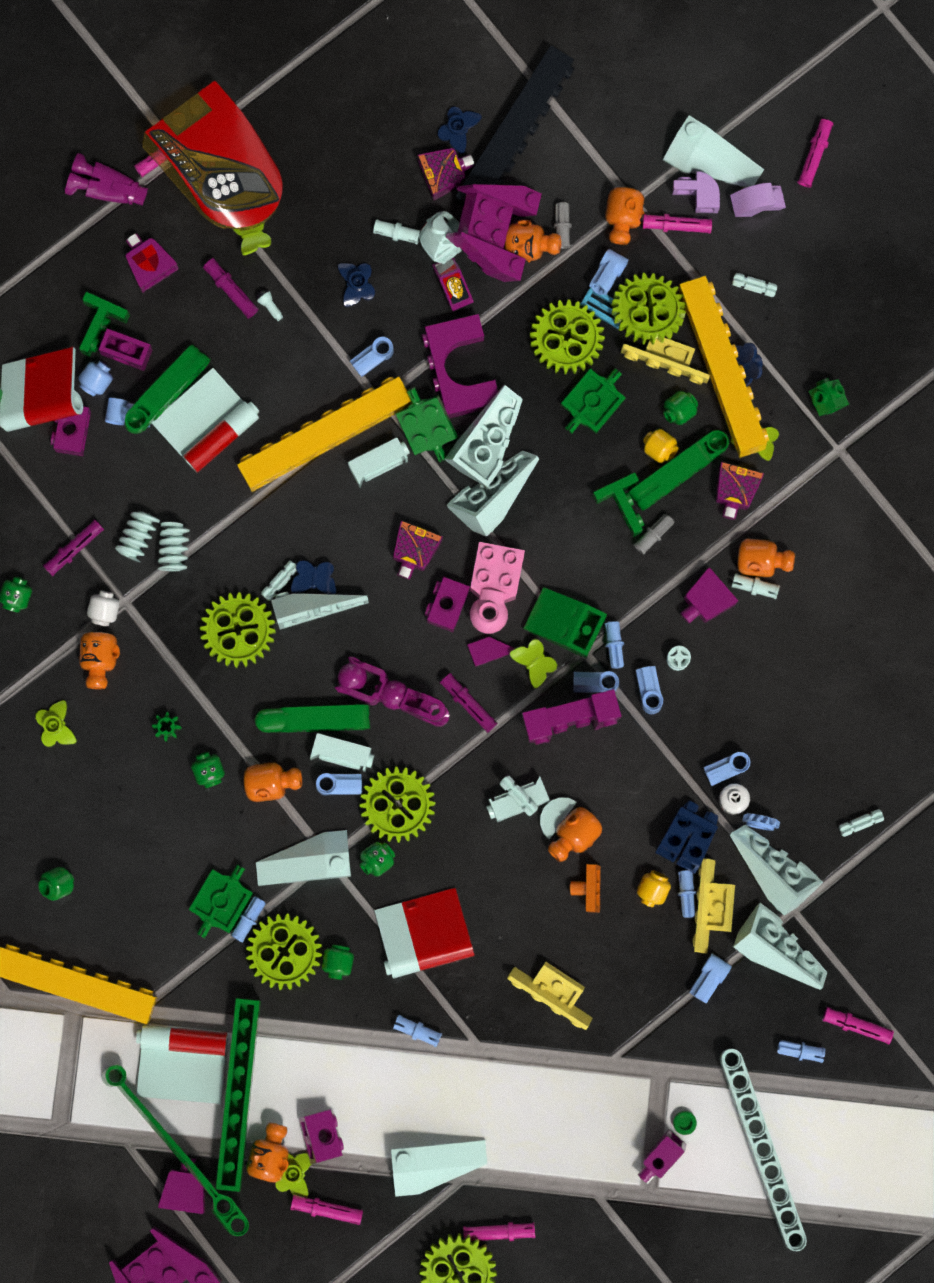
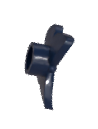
(457, 128)
(357, 283)
(750, 361)
(314, 577)

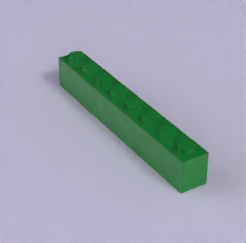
(238, 1095)

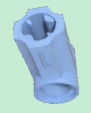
(609, 269)
(370, 358)
(117, 410)
(592, 681)
(649, 687)
(725, 769)
(342, 784)
(712, 974)

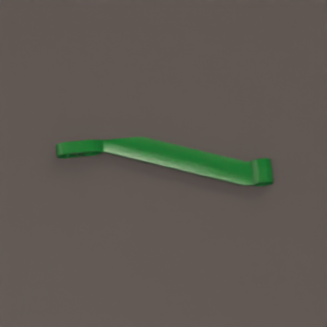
(233, 1211)

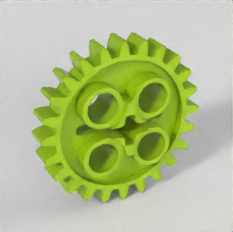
(669, 307)
(573, 317)
(233, 609)
(412, 789)
(301, 964)
(477, 1262)

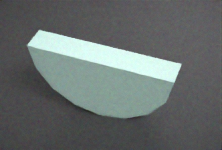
(554, 814)

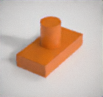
(589, 888)

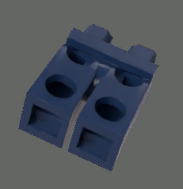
(689, 828)

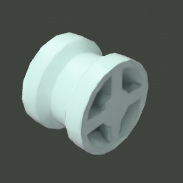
(677, 654)

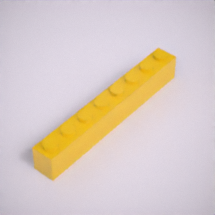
(723, 367)
(324, 434)
(76, 985)

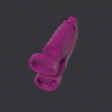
(104, 184)

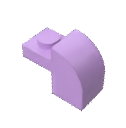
(705, 191)
(757, 199)

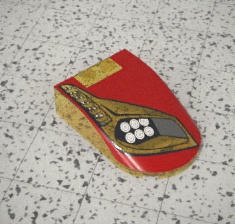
(217, 160)

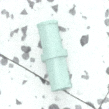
(397, 231)
(755, 586)

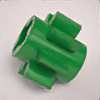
(166, 734)

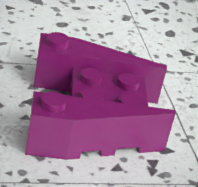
(486, 223)
(599, 708)
(165, 1263)

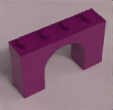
(443, 339)

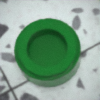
(684, 1123)

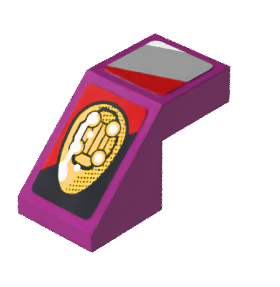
(453, 284)

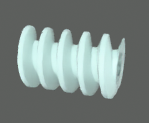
(136, 535)
(174, 547)

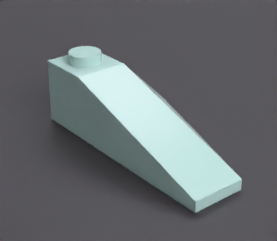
(483, 444)
(778, 876)

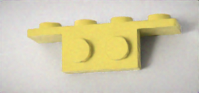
(668, 355)
(714, 906)
(554, 990)

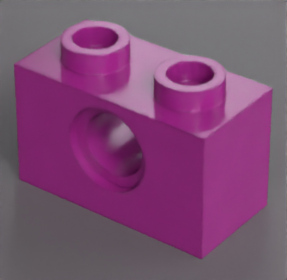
(125, 349)
(73, 443)
(457, 594)
(311, 1127)

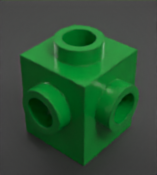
(828, 397)

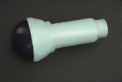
(264, 298)

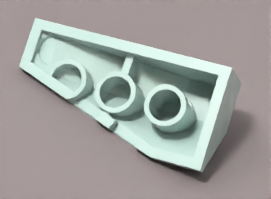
(703, 150)
(486, 507)
(300, 608)
(313, 859)
(770, 945)
(429, 1166)

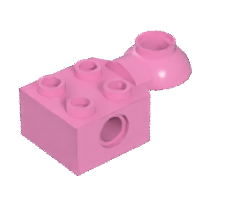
(495, 583)

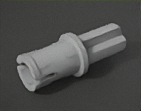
(562, 223)
(654, 533)

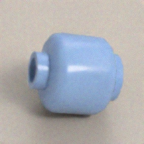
(95, 378)

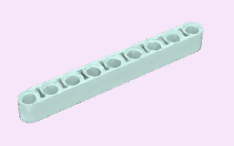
(770, 1158)

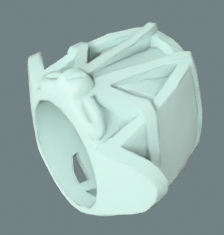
(434, 240)

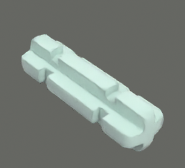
(754, 284)
(279, 581)
(518, 795)
(861, 822)

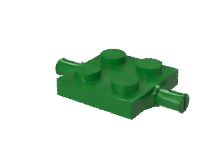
(593, 401)
(426, 424)
(220, 901)

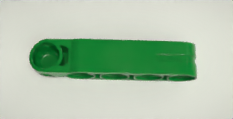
(166, 389)
(679, 469)
(313, 719)

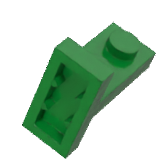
(100, 322)
(623, 501)

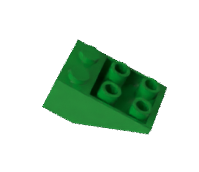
(565, 622)

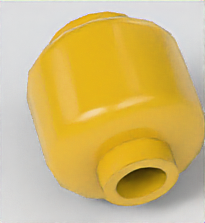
(660, 446)
(653, 888)

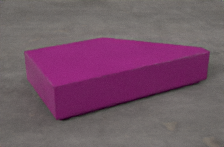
(488, 650)

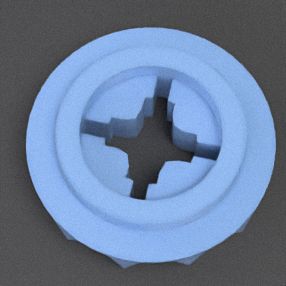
(761, 822)

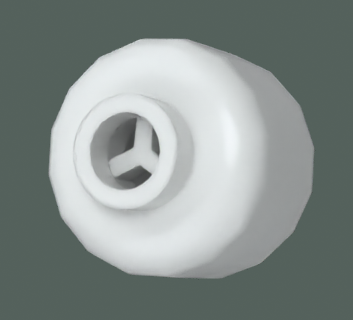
(103, 608)
(734, 807)

